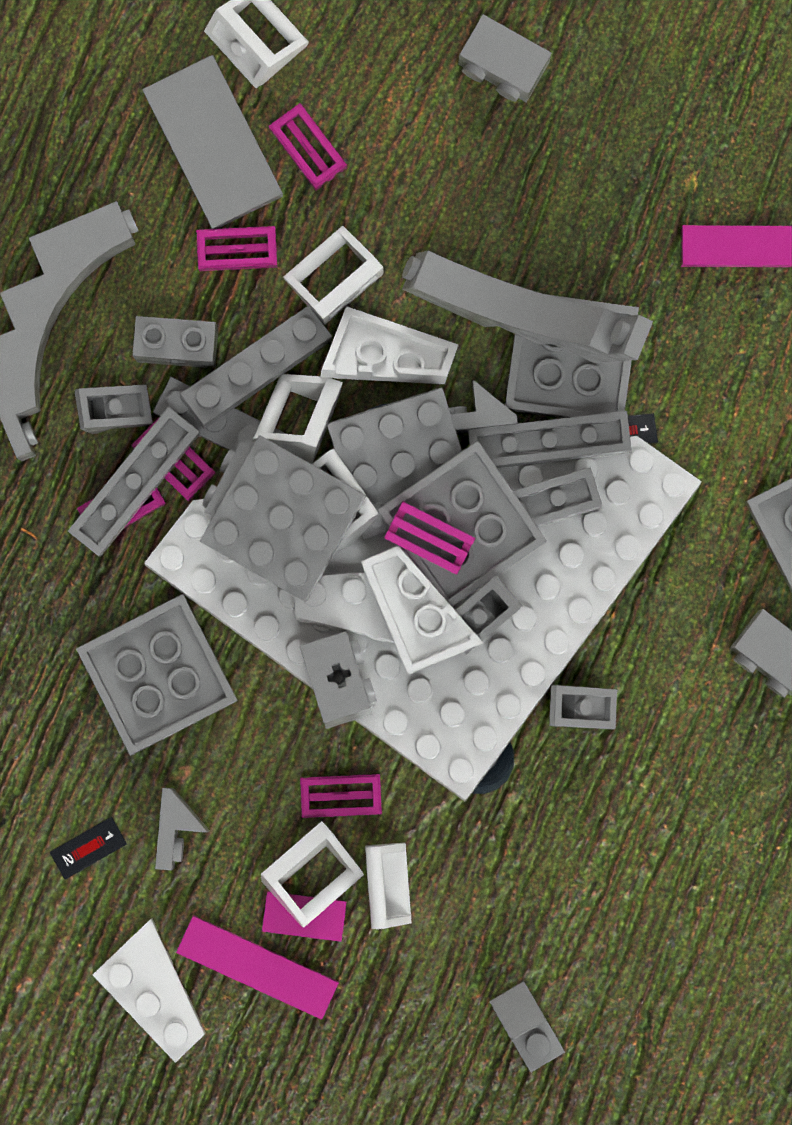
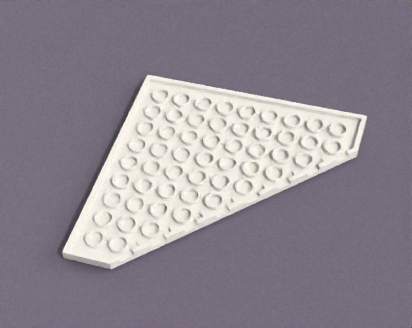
(471, 705)

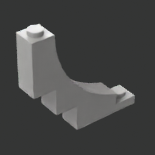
(66, 258)
(540, 318)

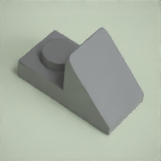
(113, 408)
(487, 412)
(488, 608)
(583, 707)
(174, 816)
(527, 1026)

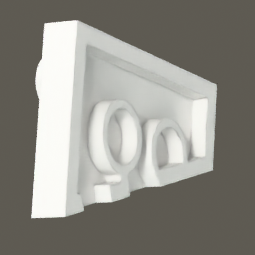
(386, 351)
(344, 604)
(416, 613)
(151, 991)

